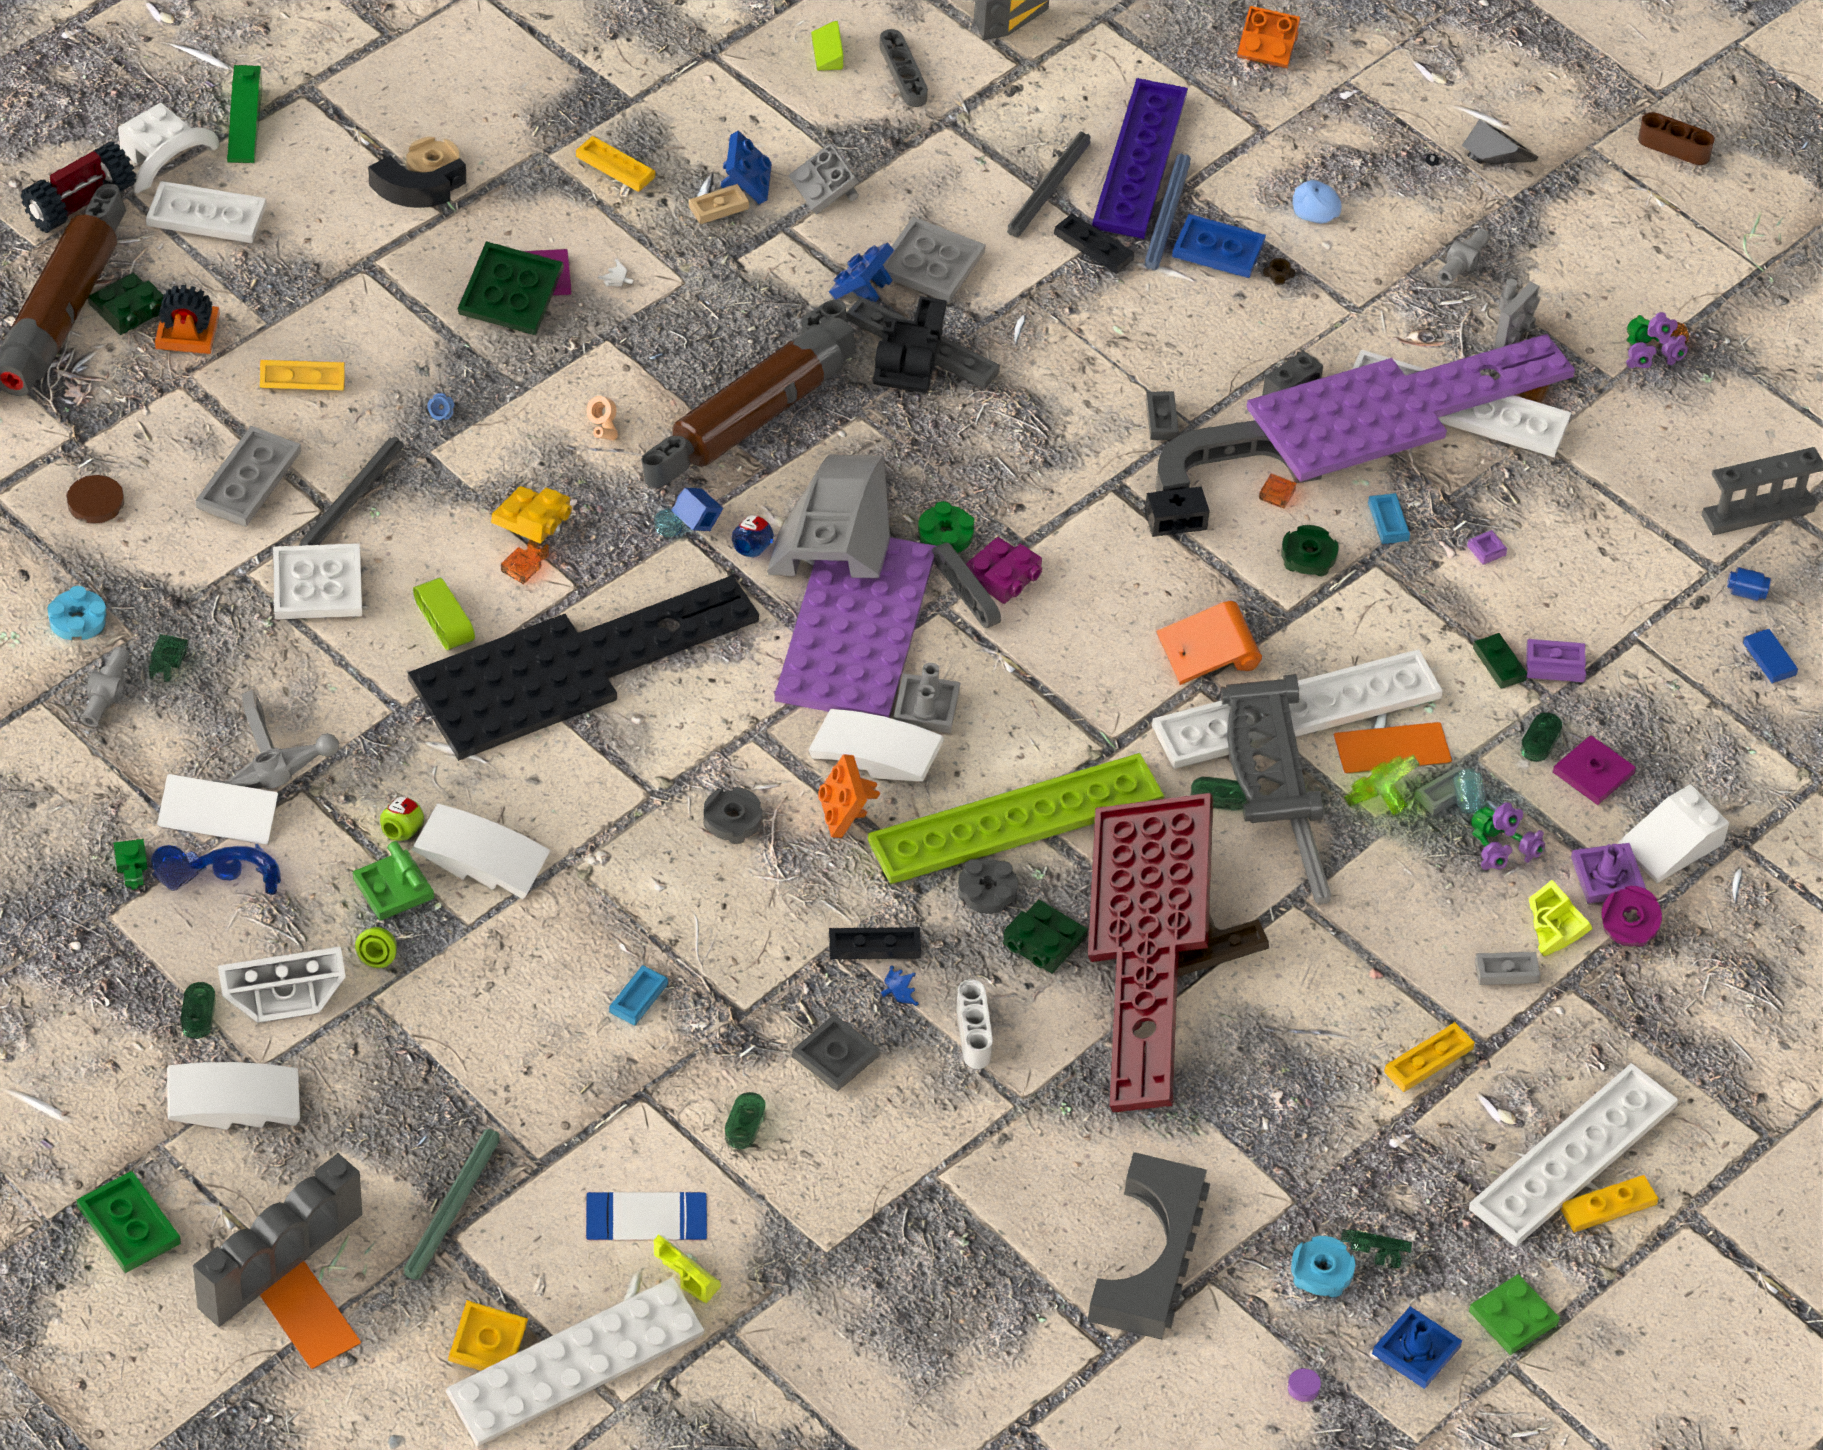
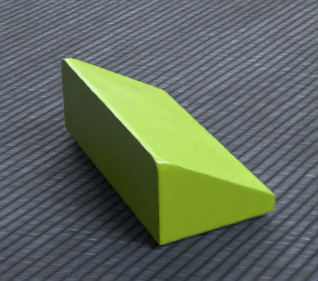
(828, 47)

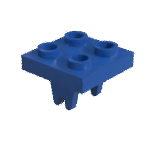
(747, 168)
(862, 270)

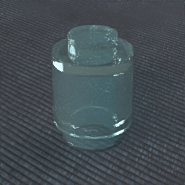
(1469, 791)

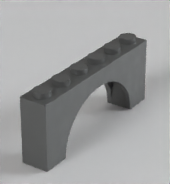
(1145, 1300)

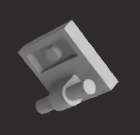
(824, 179)
(1516, 312)

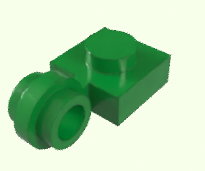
(131, 861)

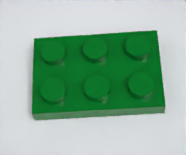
(128, 1221)

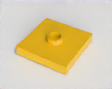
(486, 1336)

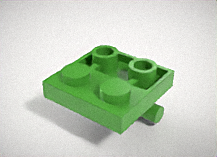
(393, 883)

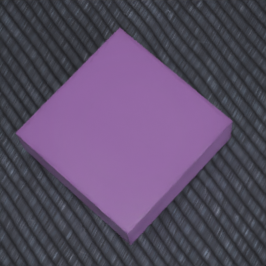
(1487, 547)

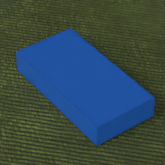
(1770, 656)

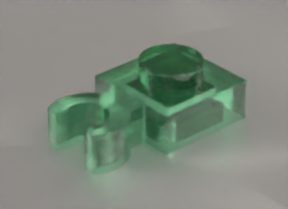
(167, 653)

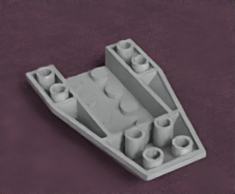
(838, 518)

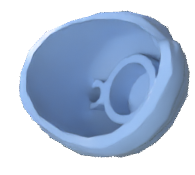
(1316, 202)

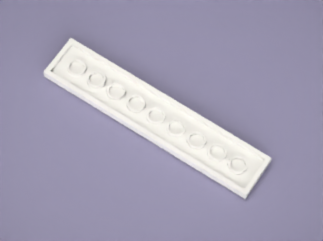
(1323, 704)

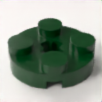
(1310, 563)

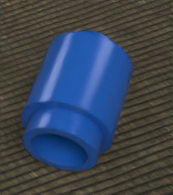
(1748, 584)

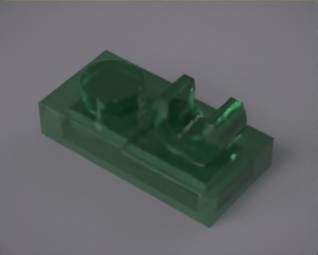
(1389, 1246)

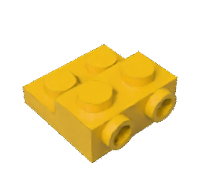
(533, 513)

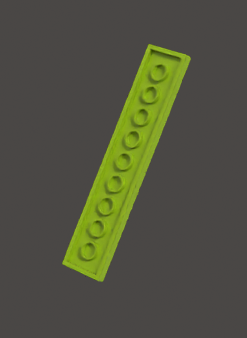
(1010, 818)

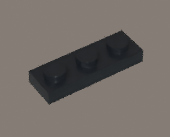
(1094, 243)
(875, 943)

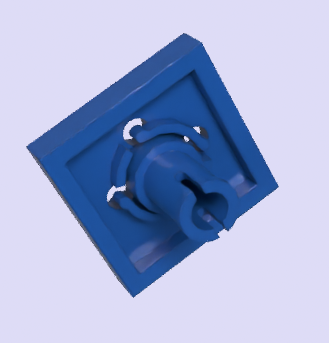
(1421, 1340)

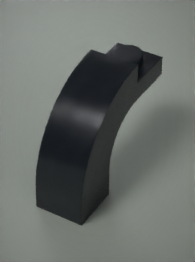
(415, 188)

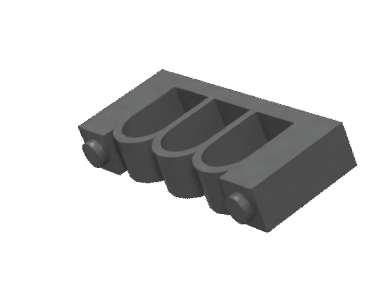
(278, 1240)

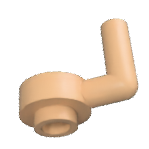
(595, 415)

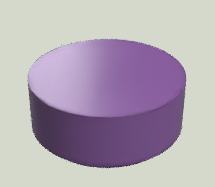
(1304, 1385)

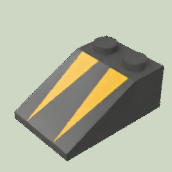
(1004, 17)

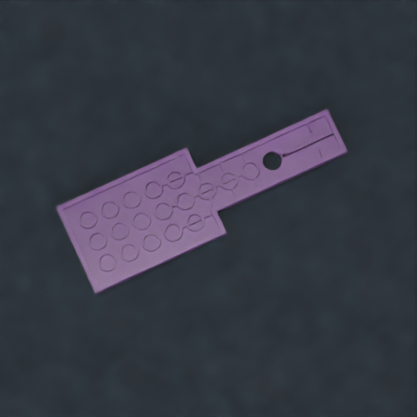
(1384, 411)

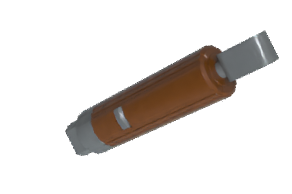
(60, 292)
(755, 396)

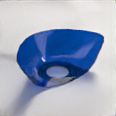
(176, 873)

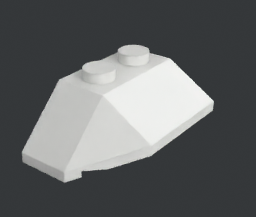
(283, 984)

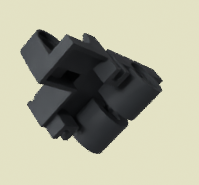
(910, 348)

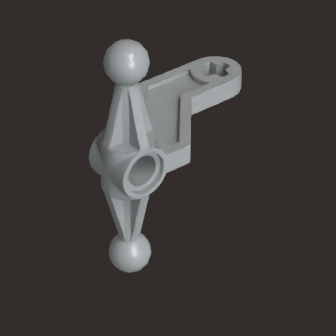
(275, 765)

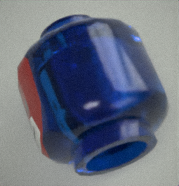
(752, 536)

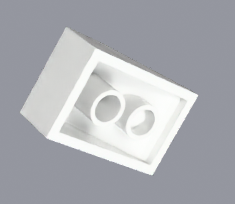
(1676, 834)

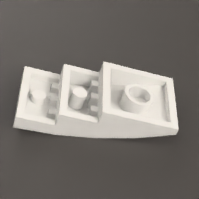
(878, 743)
(480, 849)
(233, 1093)

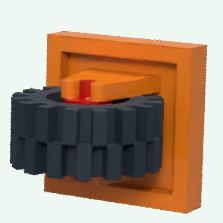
(187, 321)

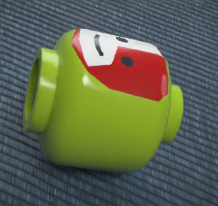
(401, 819)

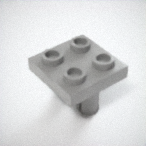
(927, 700)

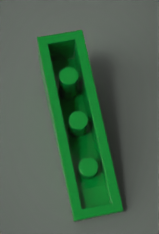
(244, 113)

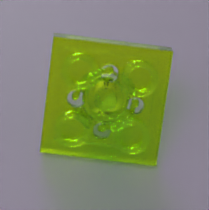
(1383, 783)

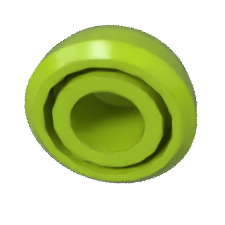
(376, 947)

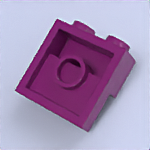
(1005, 568)

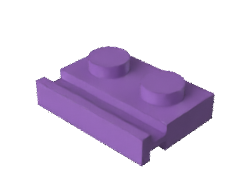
(1555, 660)

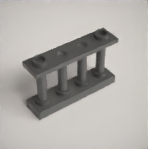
(1766, 507)

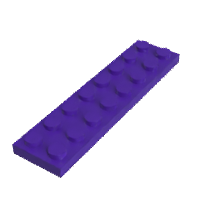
(1140, 158)

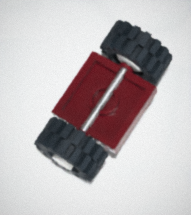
(75, 186)

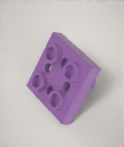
(1606, 866)

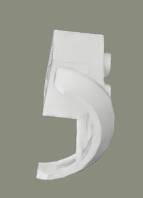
(156, 139)

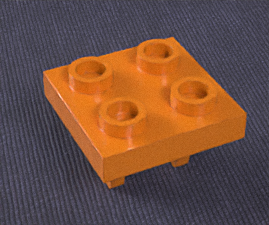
(845, 795)

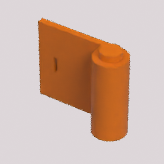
(1210, 642)

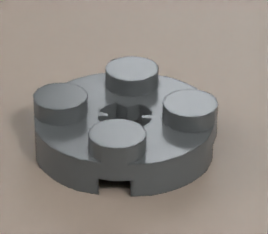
(732, 828)
(987, 871)

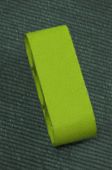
(443, 613)

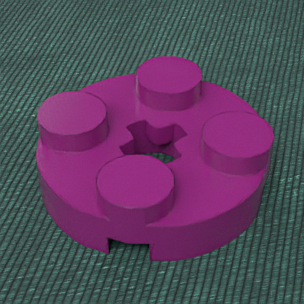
(1637, 932)

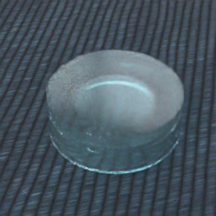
(667, 523)

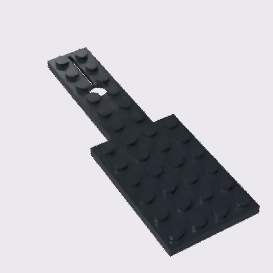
(558, 673)

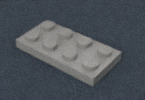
(248, 476)

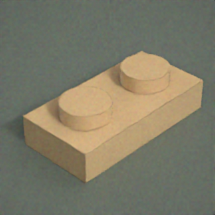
(718, 204)

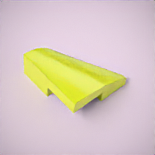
(1556, 919)
(692, 1276)

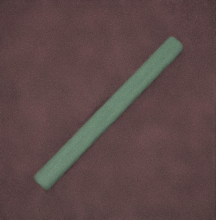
(451, 1204)

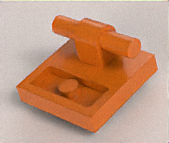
(1268, 37)

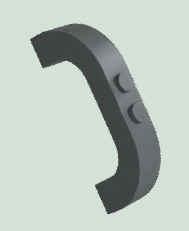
(1211, 446)

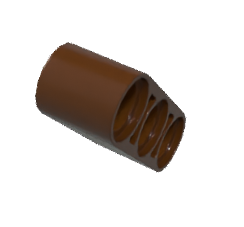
(1676, 138)

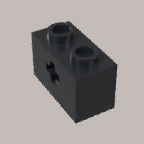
(1177, 511)

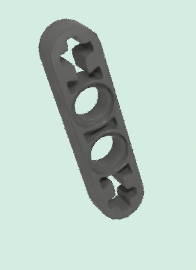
(903, 67)
(966, 585)

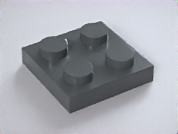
(835, 1053)

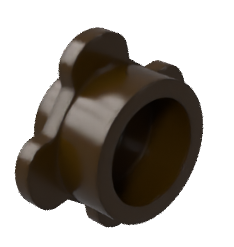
(1279, 271)

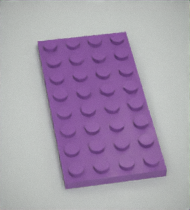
(856, 633)

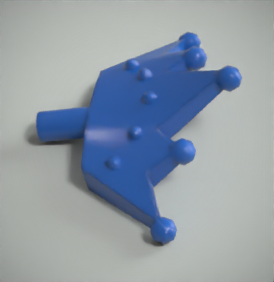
(899, 985)

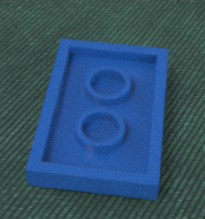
(1218, 245)

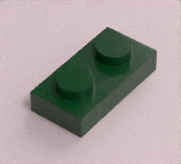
(1500, 660)

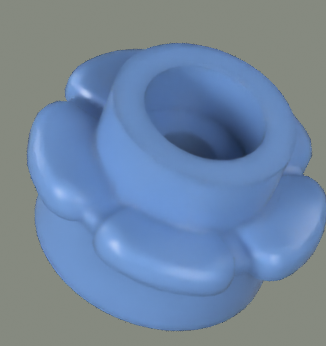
(436, 412)

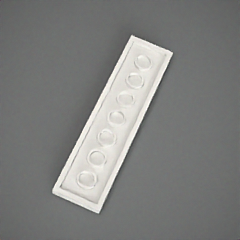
(1506, 420)
(1573, 1154)
(574, 1361)

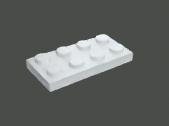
(206, 212)

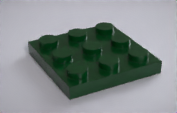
(510, 288)

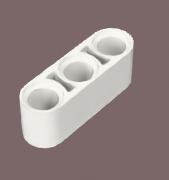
(974, 1024)

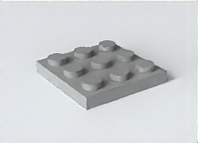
(932, 259)

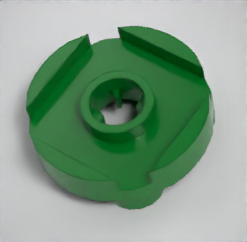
(946, 516)

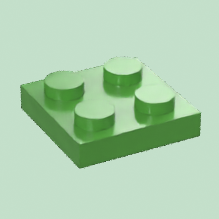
(1514, 1314)

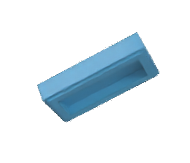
(1389, 518)
(638, 995)

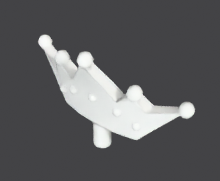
(617, 276)

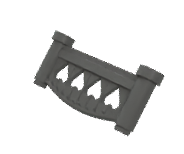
(1273, 699)

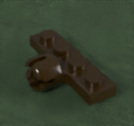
(1224, 946)

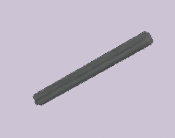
(1048, 184)
(353, 492)

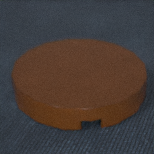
(95, 499)

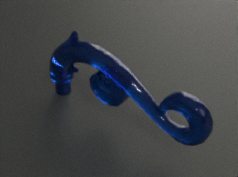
(267, 865)

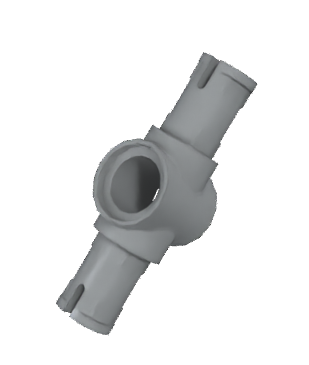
(1463, 256)
(105, 687)

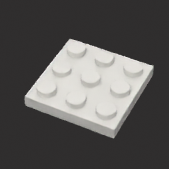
(317, 581)

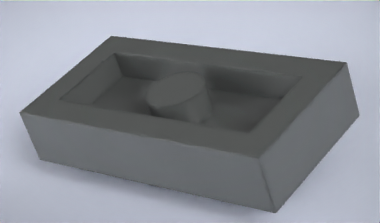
(1162, 415)

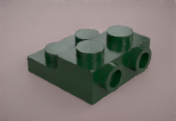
(127, 303)
(1044, 936)

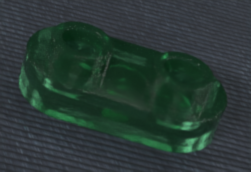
(1545, 732)
(1222, 791)
(198, 1007)
(744, 1123)

